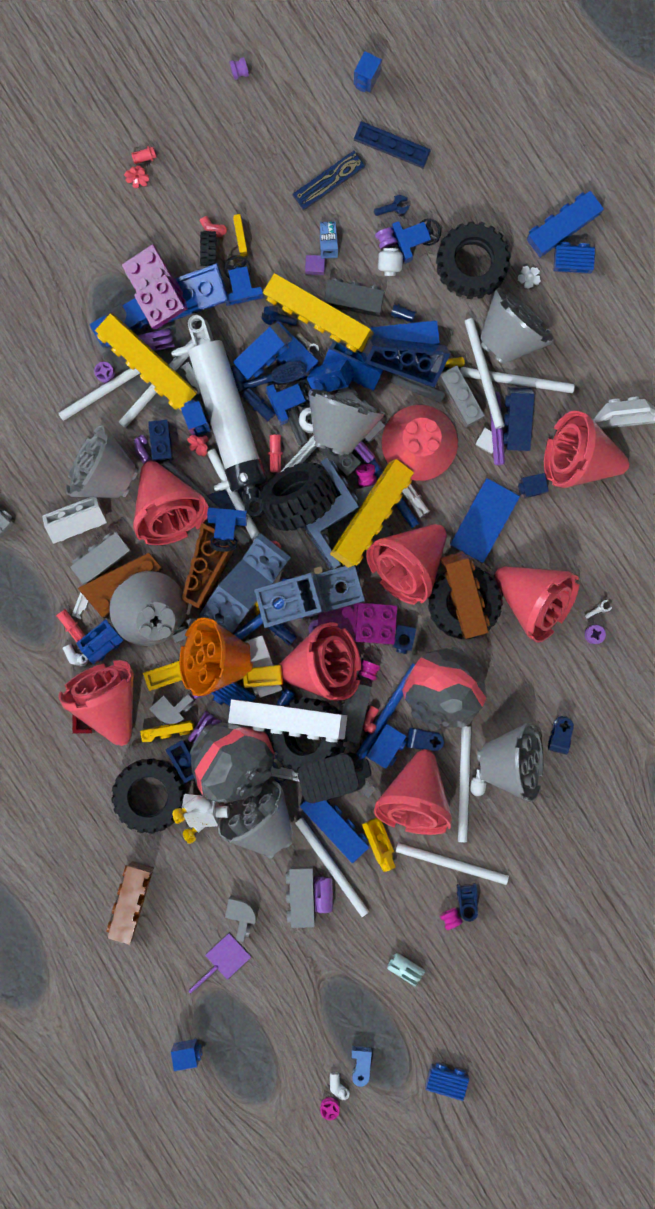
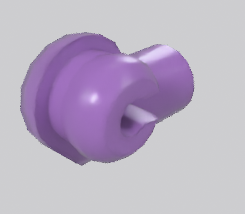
(139, 449)

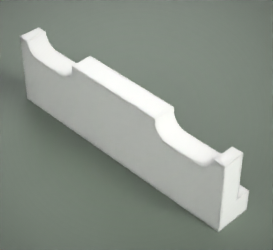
(190, 375)
(80, 606)
(284, 773)

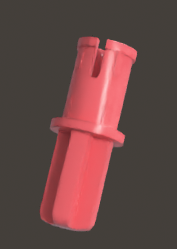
(275, 453)
(70, 625)

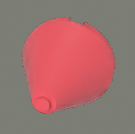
(581, 452)
(166, 506)
(408, 562)
(538, 597)
(324, 663)
(103, 700)
(416, 798)

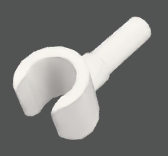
(307, 343)
(597, 610)

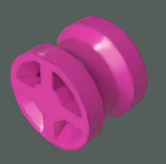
(366, 475)
(369, 670)
(451, 918)
(328, 1112)

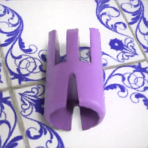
(158, 339)
(205, 720)
(323, 894)

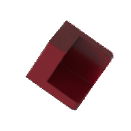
(80, 727)

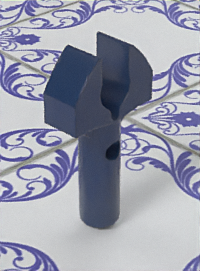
(393, 207)
(271, 314)

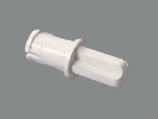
(415, 500)

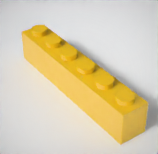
(318, 313)
(146, 361)
(372, 513)

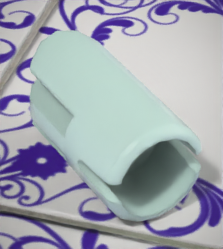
(406, 969)

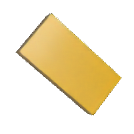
(240, 235)
(163, 676)
(264, 676)

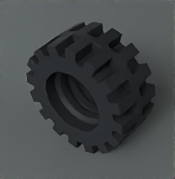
(207, 248)

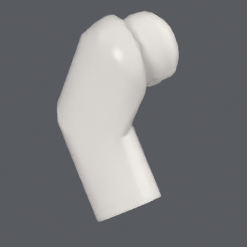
(75, 658)
(337, 1088)

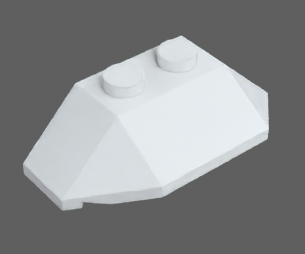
(625, 413)

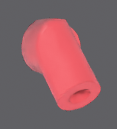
(208, 226)
(369, 718)

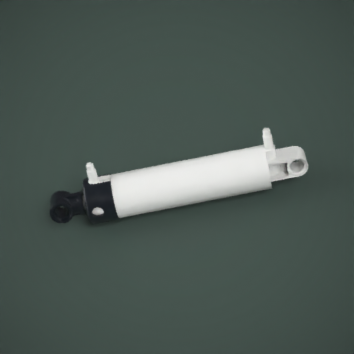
(226, 414)

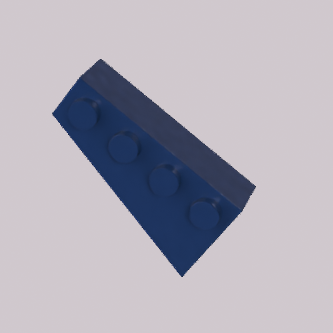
(408, 359)

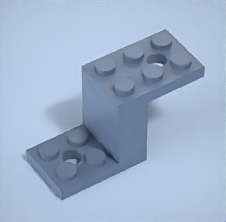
(343, 506)
(236, 592)
(309, 595)

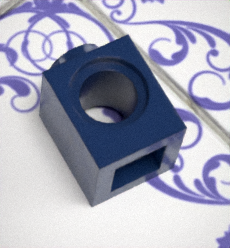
(533, 485)
(410, 632)

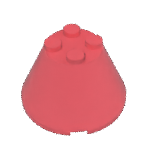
(421, 441)

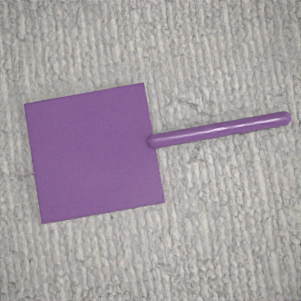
(226, 957)

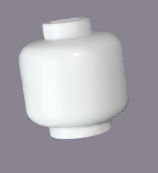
(390, 261)
(304, 416)

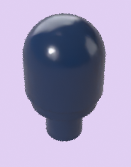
(238, 377)

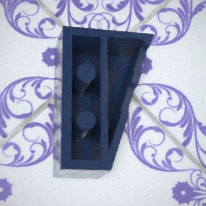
(518, 418)

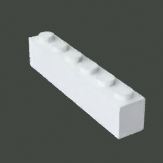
(288, 719)

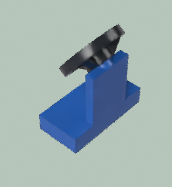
(415, 236)
(241, 282)
(287, 399)
(225, 527)

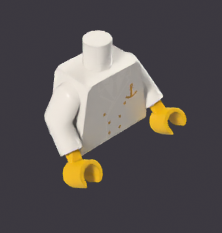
(199, 813)

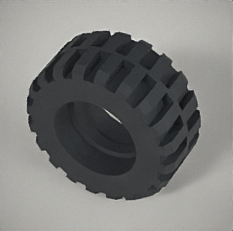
(473, 235)
(297, 496)
(446, 621)
(287, 747)
(123, 789)

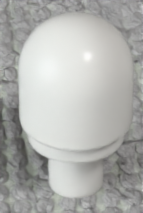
(478, 786)

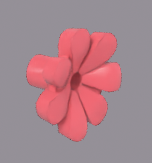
(137, 176)
(198, 444)

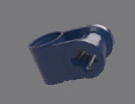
(421, 738)
(561, 739)
(467, 900)

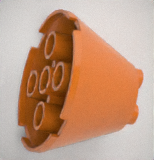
(212, 657)

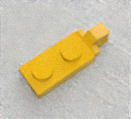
(167, 730)
(379, 843)

